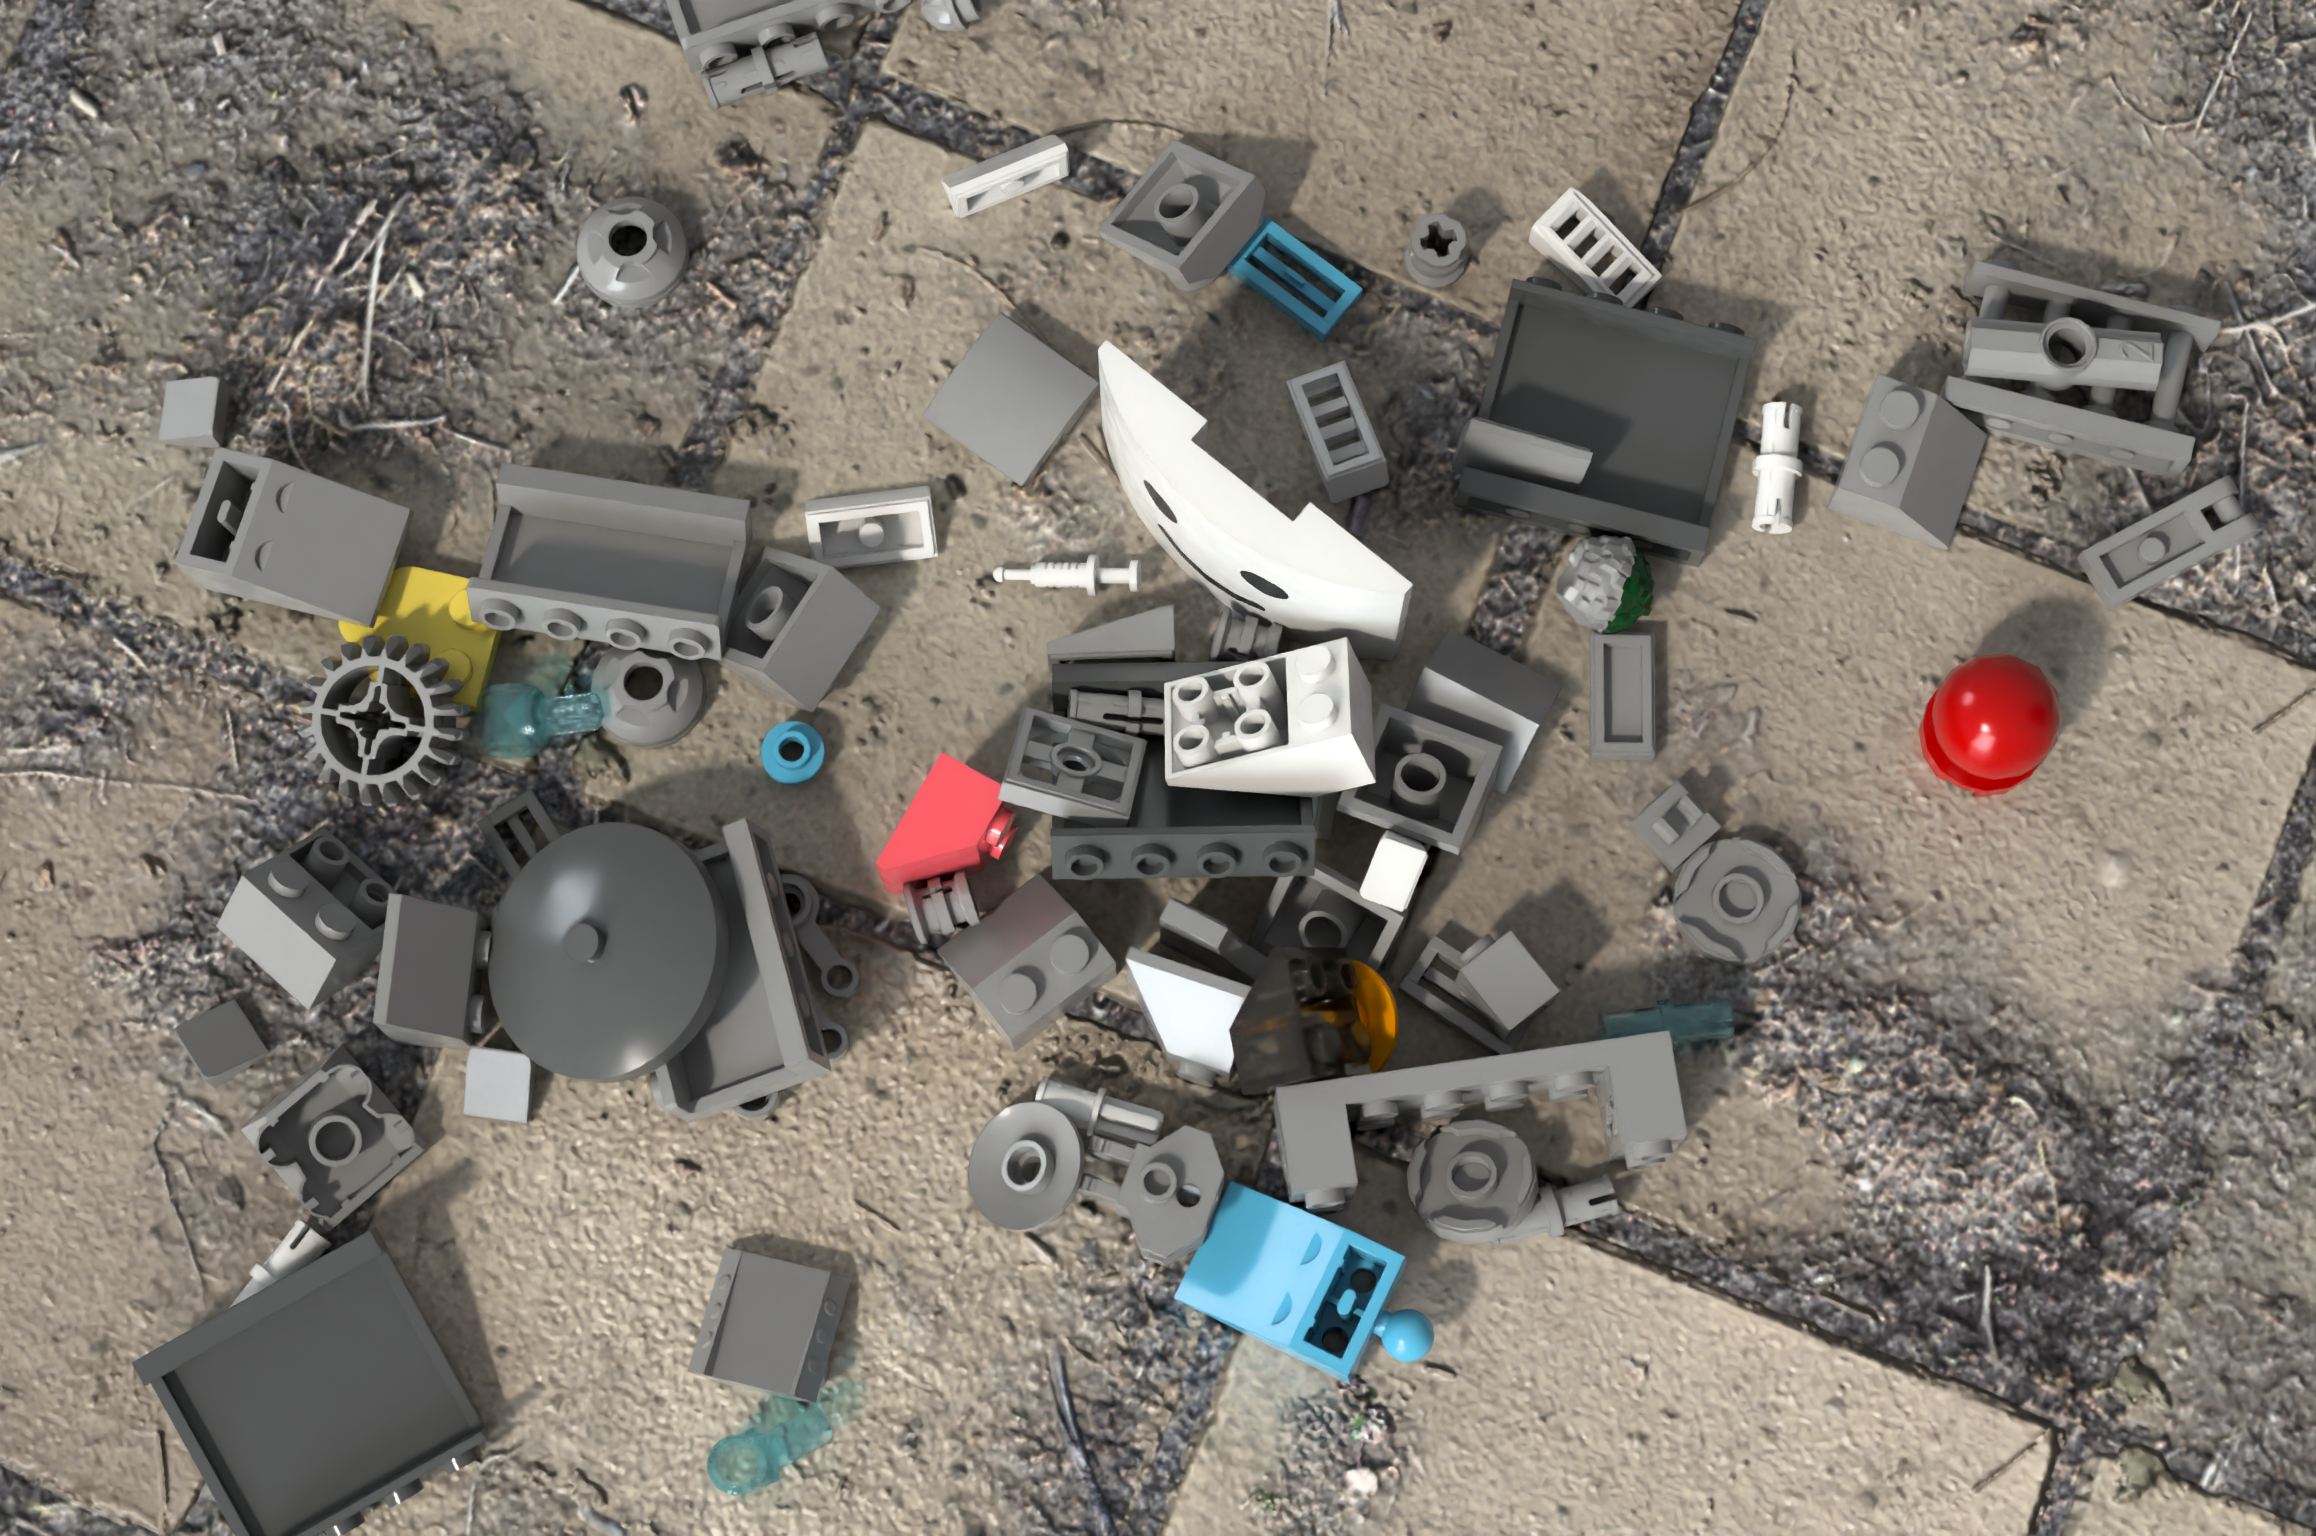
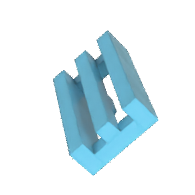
(1280, 298)

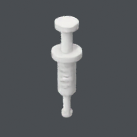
(1074, 575)

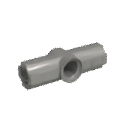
(2101, 354)

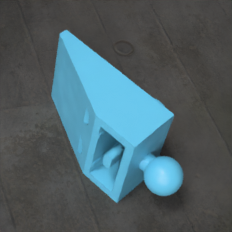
(1290, 1284)

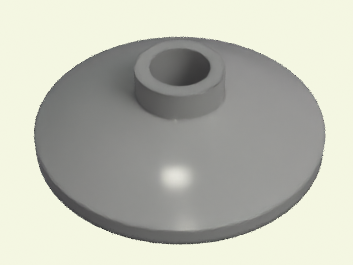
(1005, 1161)

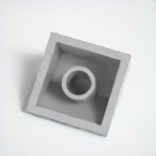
(1908, 463)
(795, 627)
(1427, 780)
(1028, 961)
(432, 974)

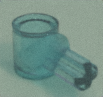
(521, 719)
(772, 1449)

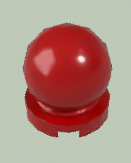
(1990, 724)

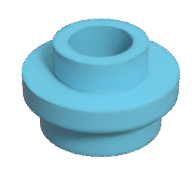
(797, 771)

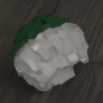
(1606, 584)

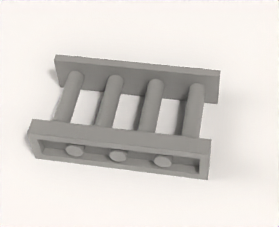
(2094, 427)

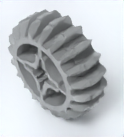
(377, 744)

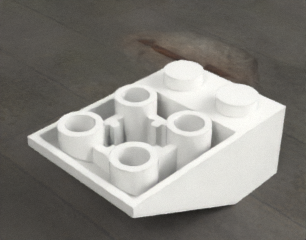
(1273, 725)

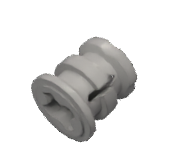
(1424, 264)
(1243, 639)
(941, 905)

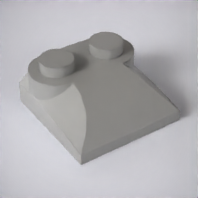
(1188, 216)

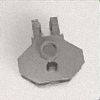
(1154, 1184)

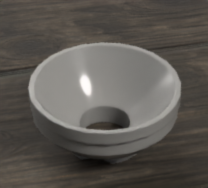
(638, 278)
(653, 721)

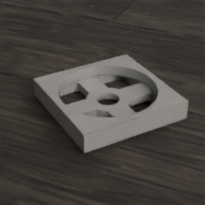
(1077, 743)

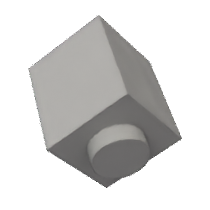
(1505, 983)

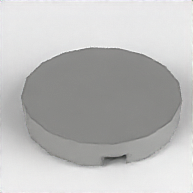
(1736, 901)
(1473, 1181)

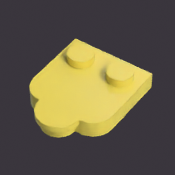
(436, 612)

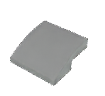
(1012, 399)

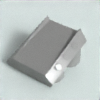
(333, 1137)
(770, 1326)

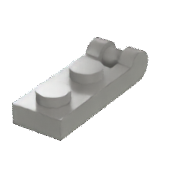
(2167, 543)

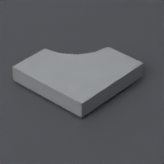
(1209, 942)

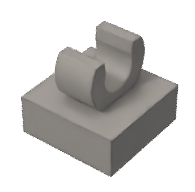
(1674, 826)

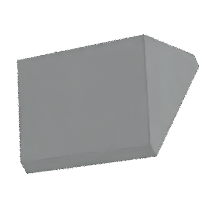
(1485, 697)
(1327, 913)

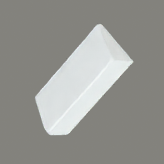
(1007, 175)
(872, 528)

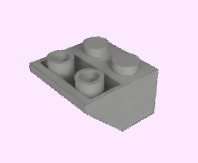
(309, 917)

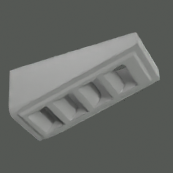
(1134, 639)

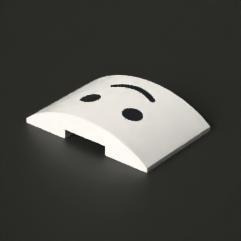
(1231, 538)

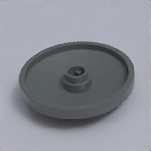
(608, 952)

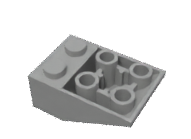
(292, 539)

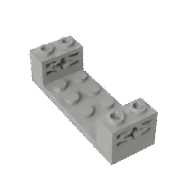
(1631, 1075)

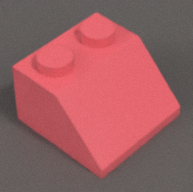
(947, 828)

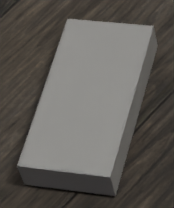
(1621, 696)

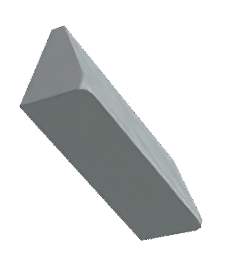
(1521, 455)

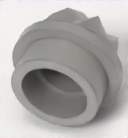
(951, 14)

